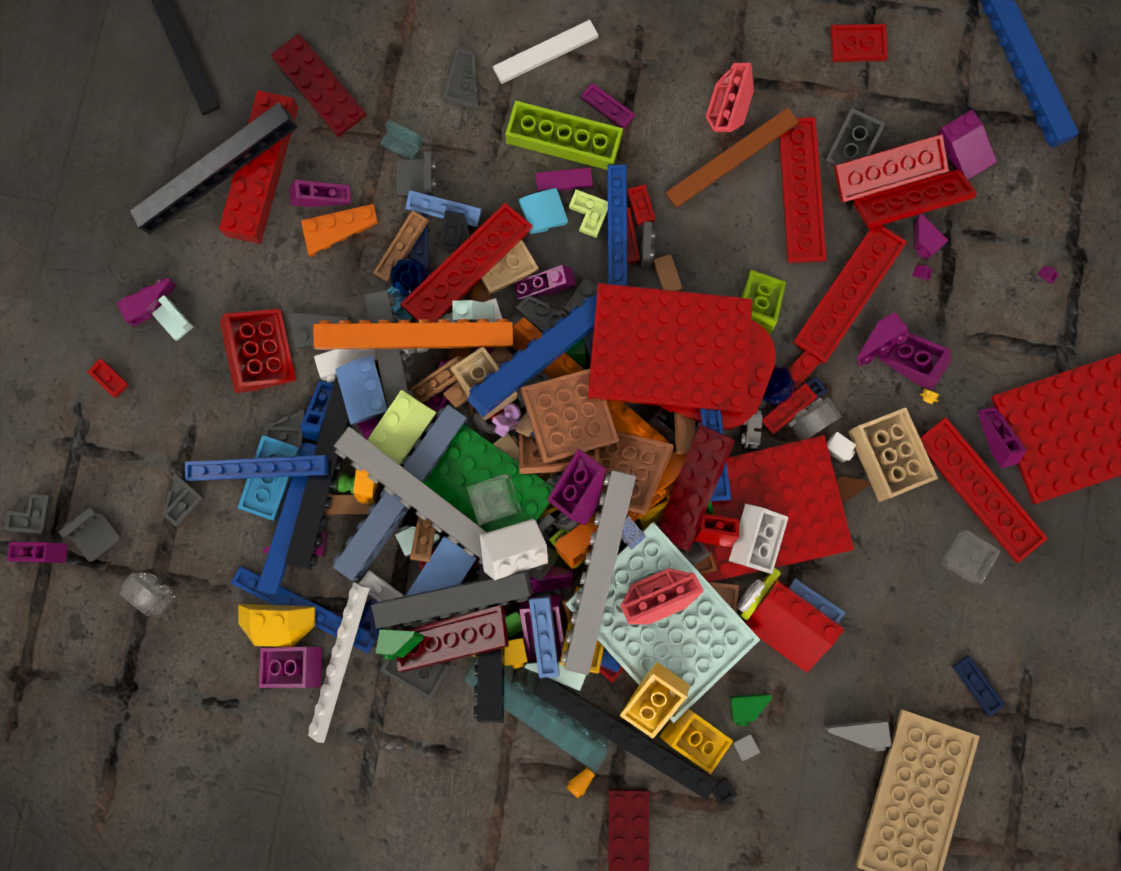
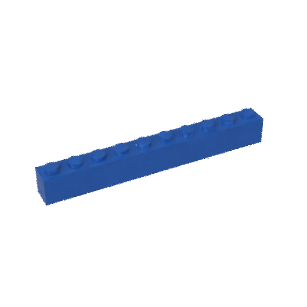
(1030, 71)
(534, 359)

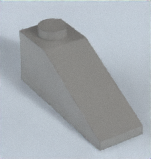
(869, 733)

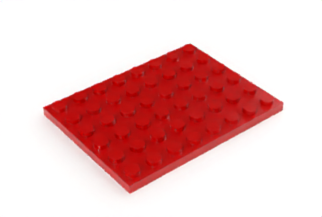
(670, 348)
(1067, 428)
(792, 482)

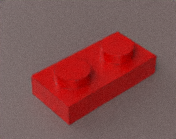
(641, 204)
(803, 367)
(108, 378)

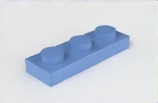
(817, 600)

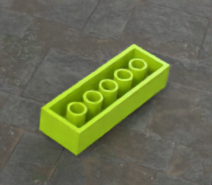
(563, 135)

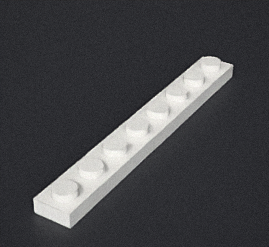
(338, 663)

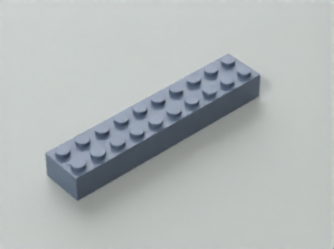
(389, 512)

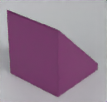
(922, 272)
(1048, 274)

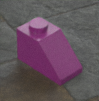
(926, 238)

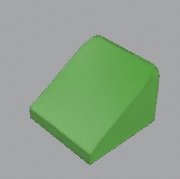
(513, 624)

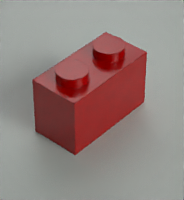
(718, 530)

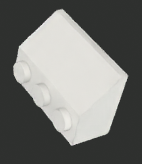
(759, 538)
(513, 549)

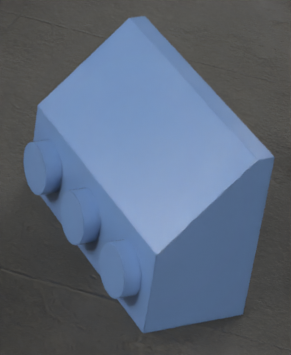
(361, 390)

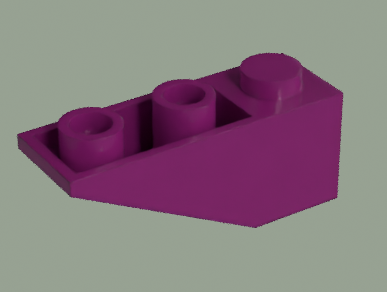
(546, 283)
(141, 305)
(885, 335)

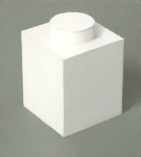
(840, 447)

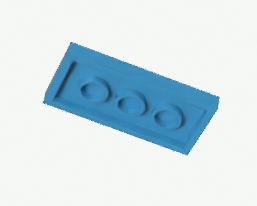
(265, 495)

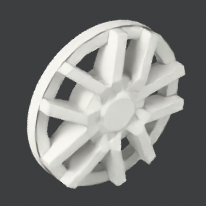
(748, 597)

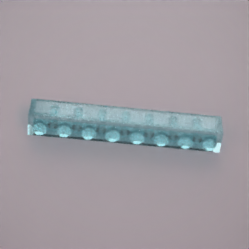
(550, 724)

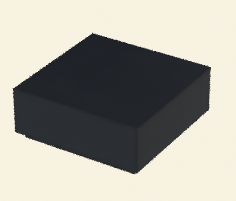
(723, 792)

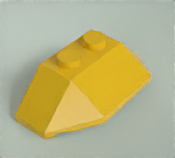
(275, 623)

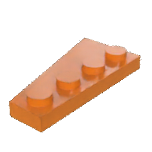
(335, 227)

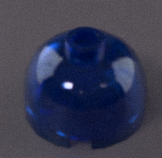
(408, 275)
(779, 386)

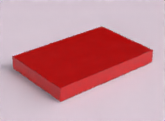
(858, 42)

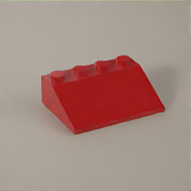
(257, 349)
(794, 626)

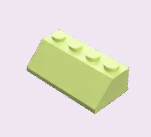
(401, 427)

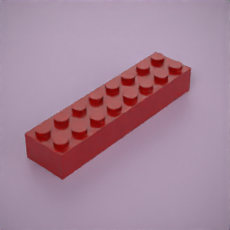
(256, 183)

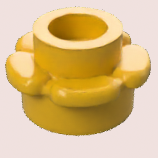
(929, 396)

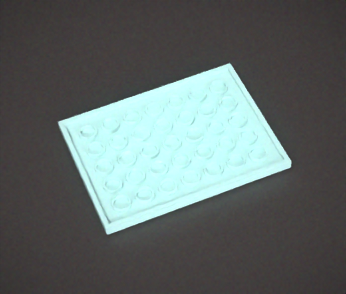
(692, 643)

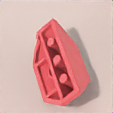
(731, 98)
(660, 596)

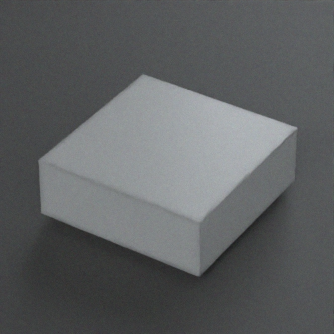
(746, 747)

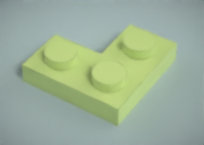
(594, 210)

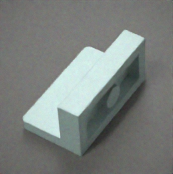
(172, 319)

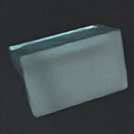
(401, 140)

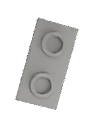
(750, 436)

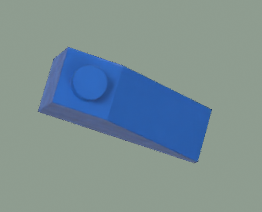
(316, 411)

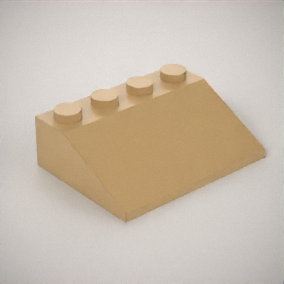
(892, 454)

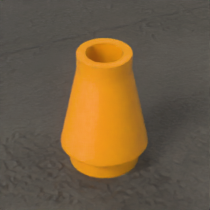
(580, 783)

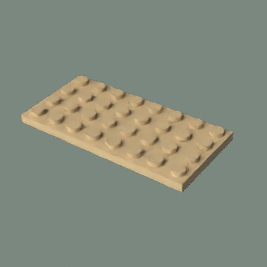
(917, 796)

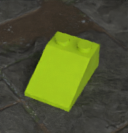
(767, 298)

